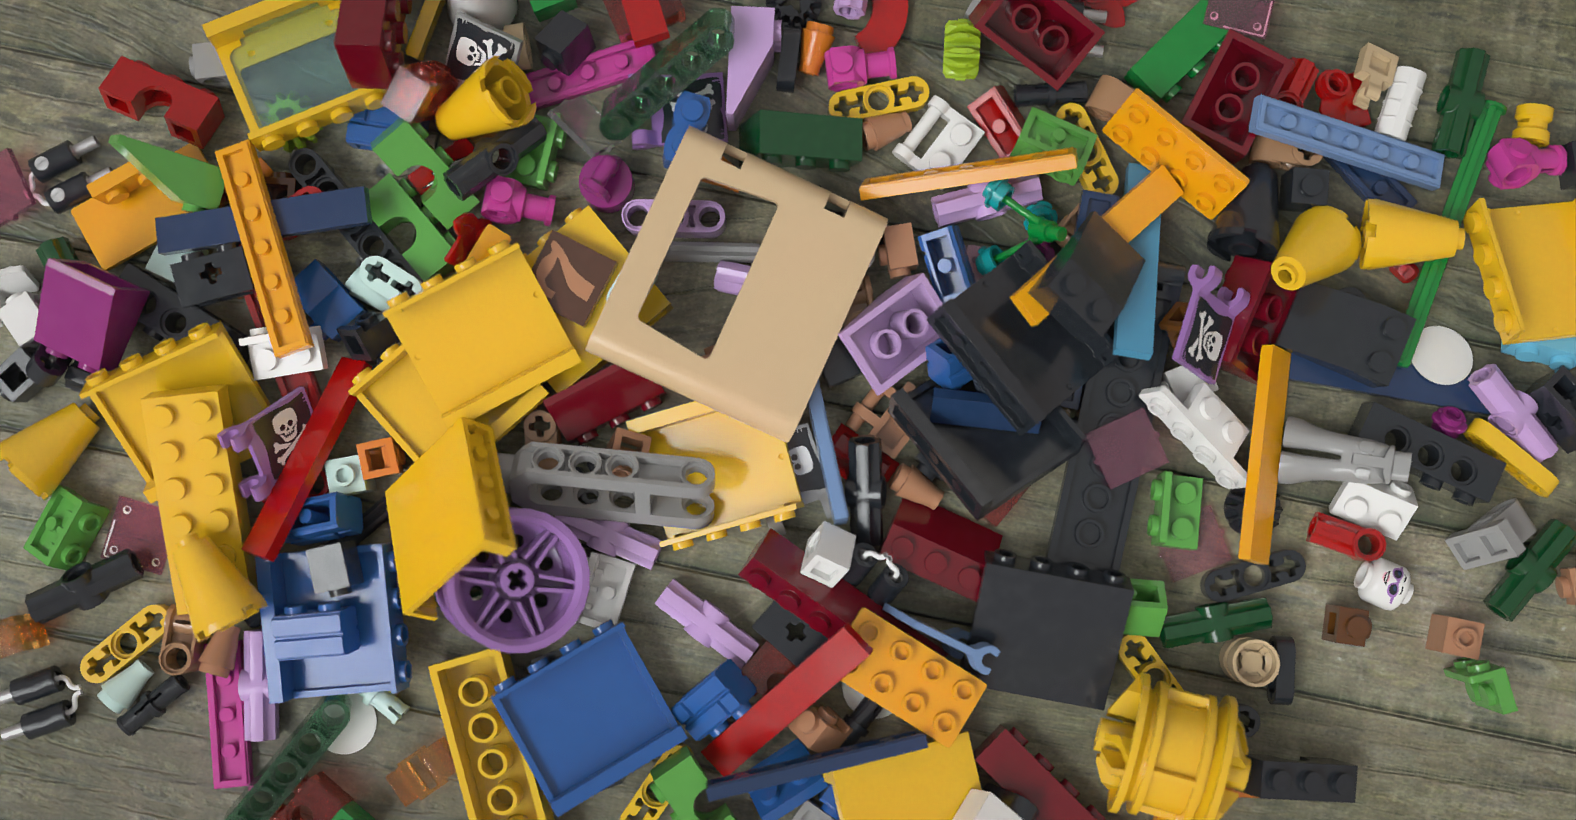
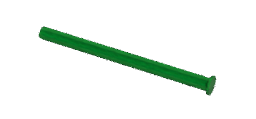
(1454, 208)

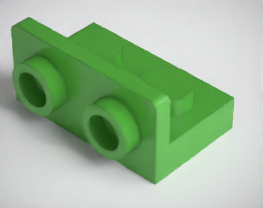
(1048, 132)
(539, 165)
(1175, 511)
(65, 529)
(1484, 683)

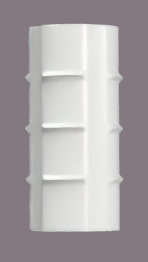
(1401, 103)

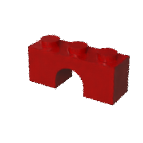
(137, 87)

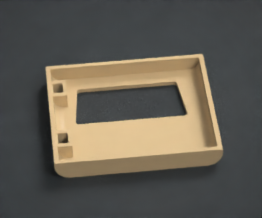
(784, 310)

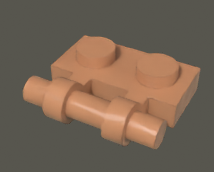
(885, 428)

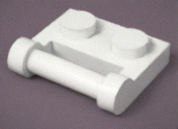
(951, 145)

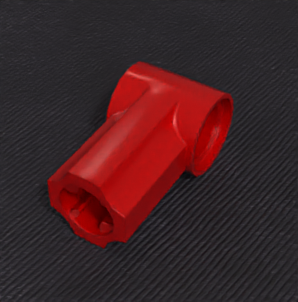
(1298, 82)
(1344, 537)

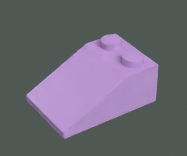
(750, 58)
(893, 332)

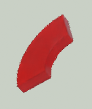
(884, 26)

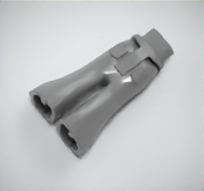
(1360, 460)

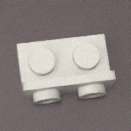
(266, 365)

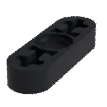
(1230, 591)

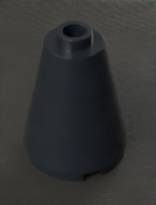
(1251, 220)

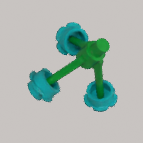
(1039, 222)

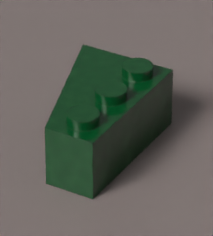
(803, 140)

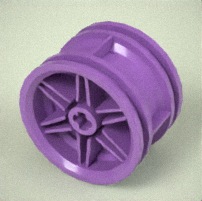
(531, 627)

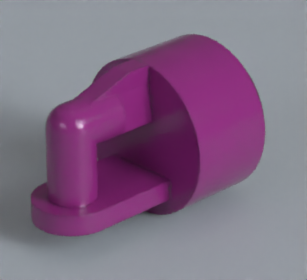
(606, 183)

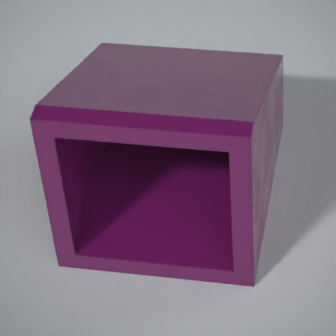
(87, 313)

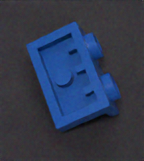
(781, 799)

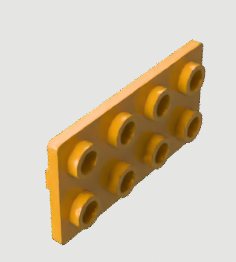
(1160, 139)
(123, 212)
(913, 680)

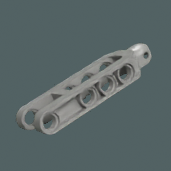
(655, 484)

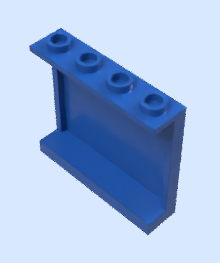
(382, 657)
(587, 716)

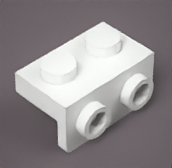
(1376, 506)
(608, 589)

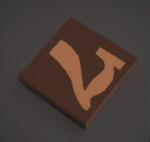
(572, 277)

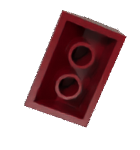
(1040, 34)
(1226, 95)
(1259, 321)
(602, 401)
(939, 546)

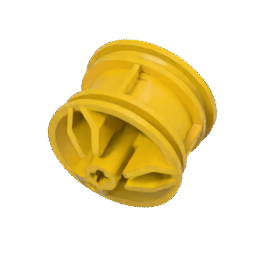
(1172, 752)

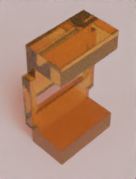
(408, 782)

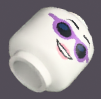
(1383, 584)

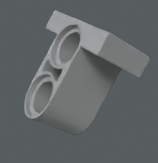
(1493, 536)

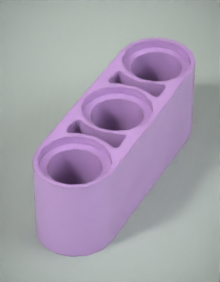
(691, 224)

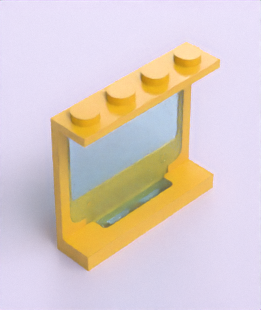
(287, 69)

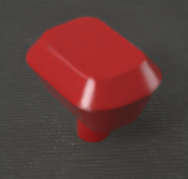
(1405, 273)

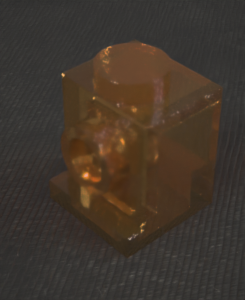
(21, 635)

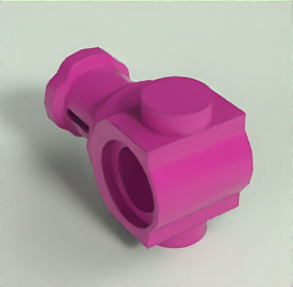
(851, 68)
(1518, 162)
(508, 202)

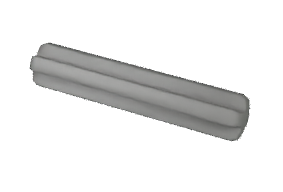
(711, 252)

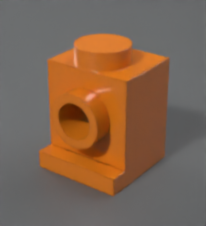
(380, 458)

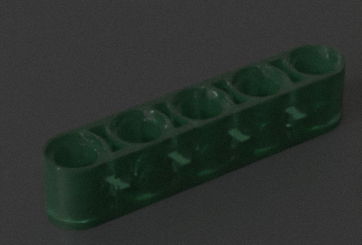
(673, 61)
(296, 752)

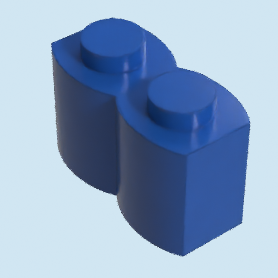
(688, 111)
(327, 300)

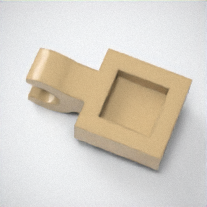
(1376, 71)

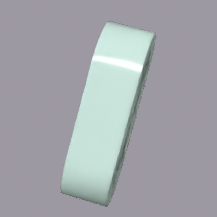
(396, 274)

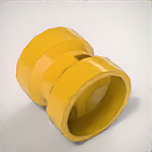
(1533, 123)

